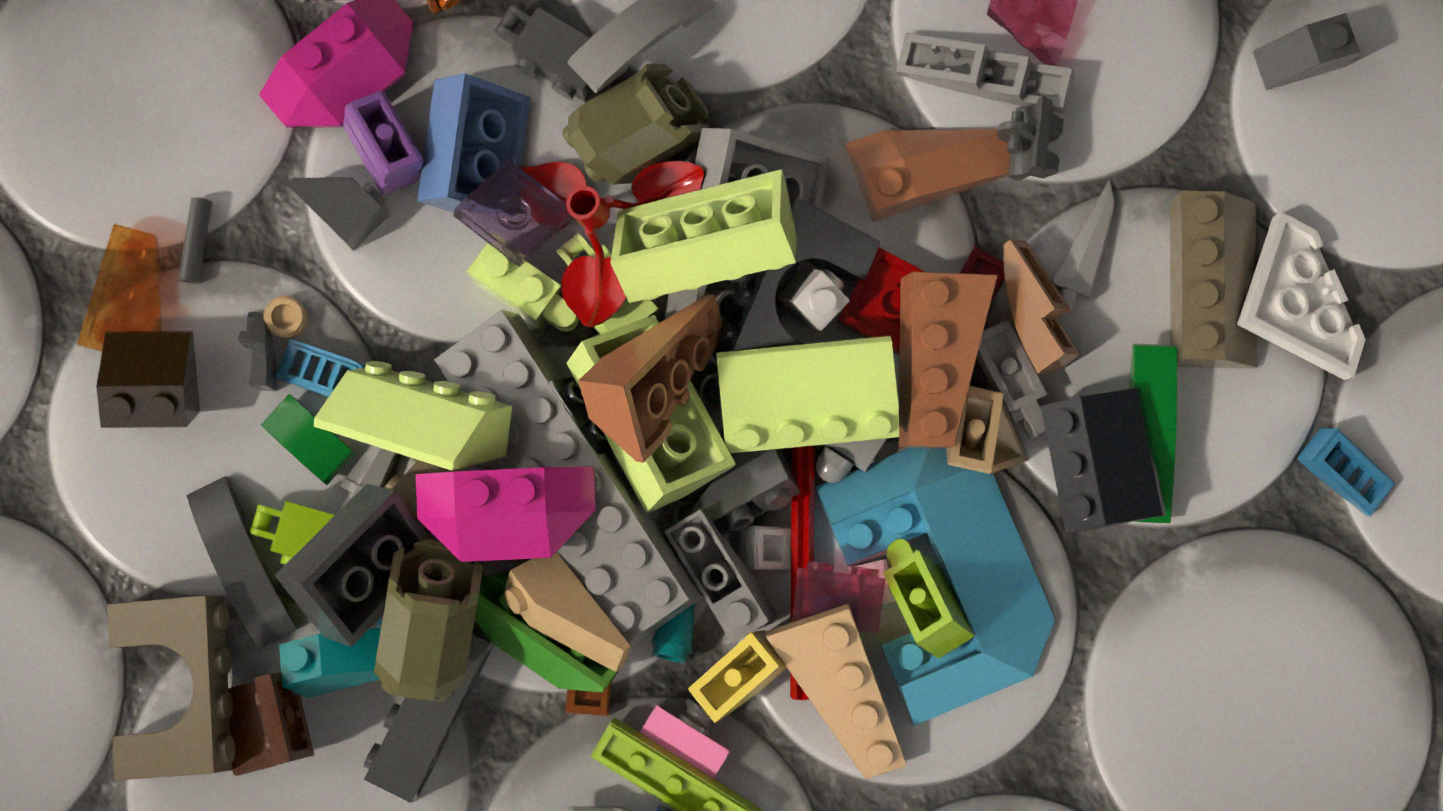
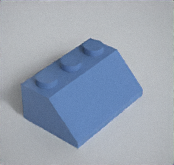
(469, 137)

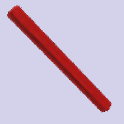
(801, 528)

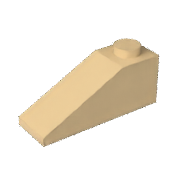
(562, 608)

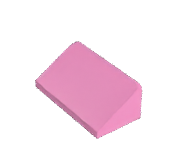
(685, 741)

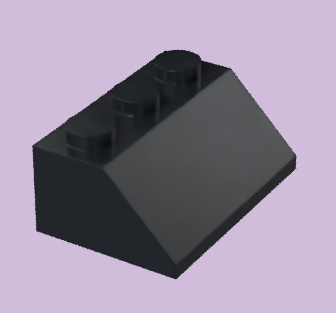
(1102, 460)

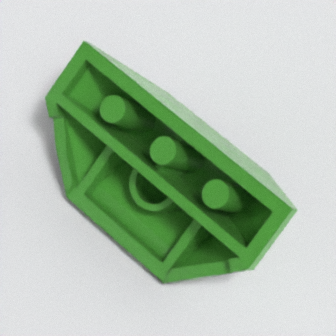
(535, 650)

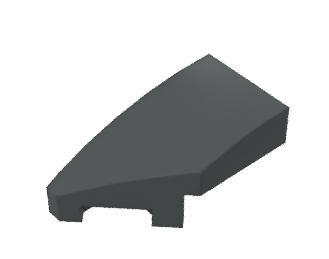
(263, 354)

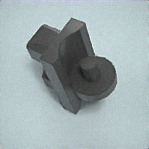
(1028, 140)

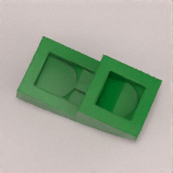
(315, 448)

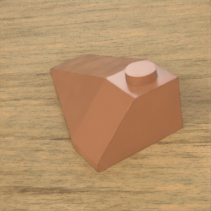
(921, 166)
(643, 380)

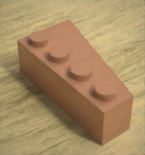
(938, 351)

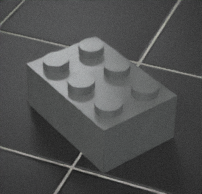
(347, 565)

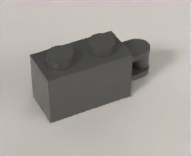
(545, 49)

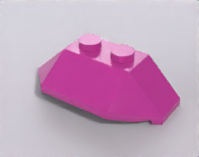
(340, 61)
(505, 510)

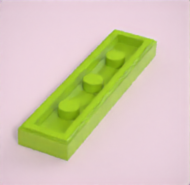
(663, 772)

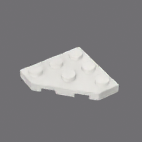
(1300, 301)

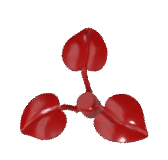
(591, 283)

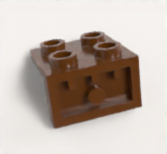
(267, 725)

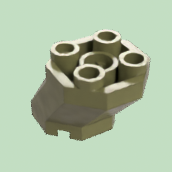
(636, 125)
(427, 622)

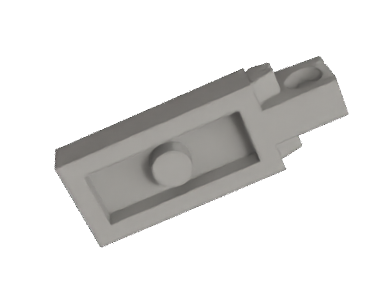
(1013, 374)

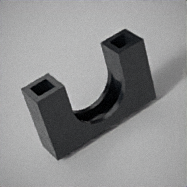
(820, 241)

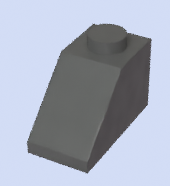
(1307, 52)
(343, 205)

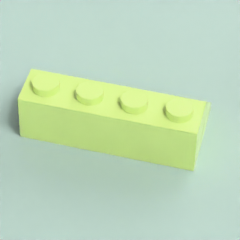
(704, 237)
(808, 394)
(417, 416)
(688, 455)

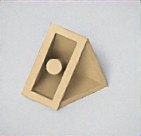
(985, 435)

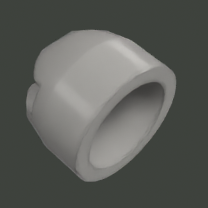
(832, 466)

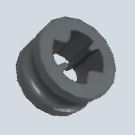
(696, 718)

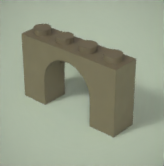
(202, 736)

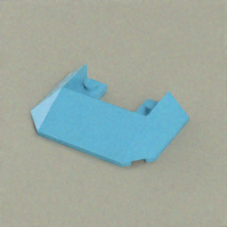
(979, 556)

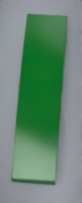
(1155, 374)

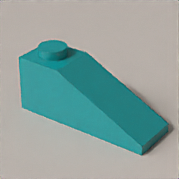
(324, 666)

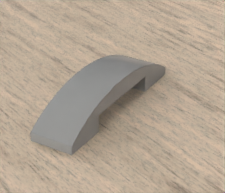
(630, 35)

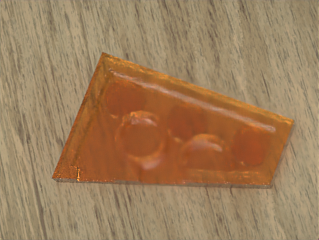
(125, 288)

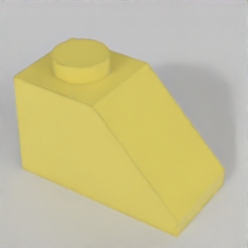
(738, 676)

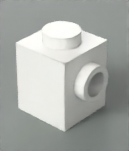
(814, 297)

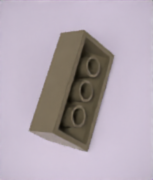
(1211, 278)

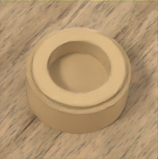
(285, 317)

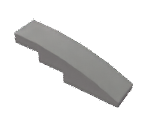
(983, 73)

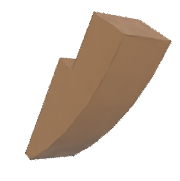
(1036, 309)

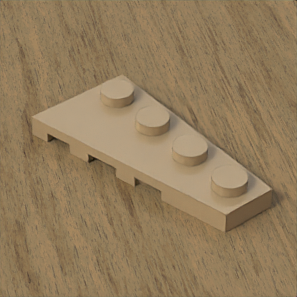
(839, 680)

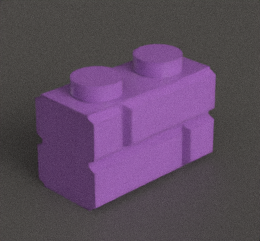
(382, 142)

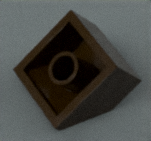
(147, 379)

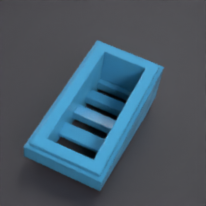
(310, 352)
(1323, 455)

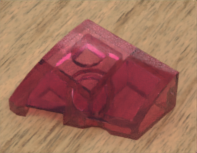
(1036, 24)

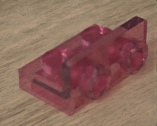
(822, 590)

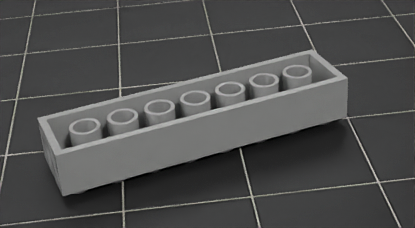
(619, 547)

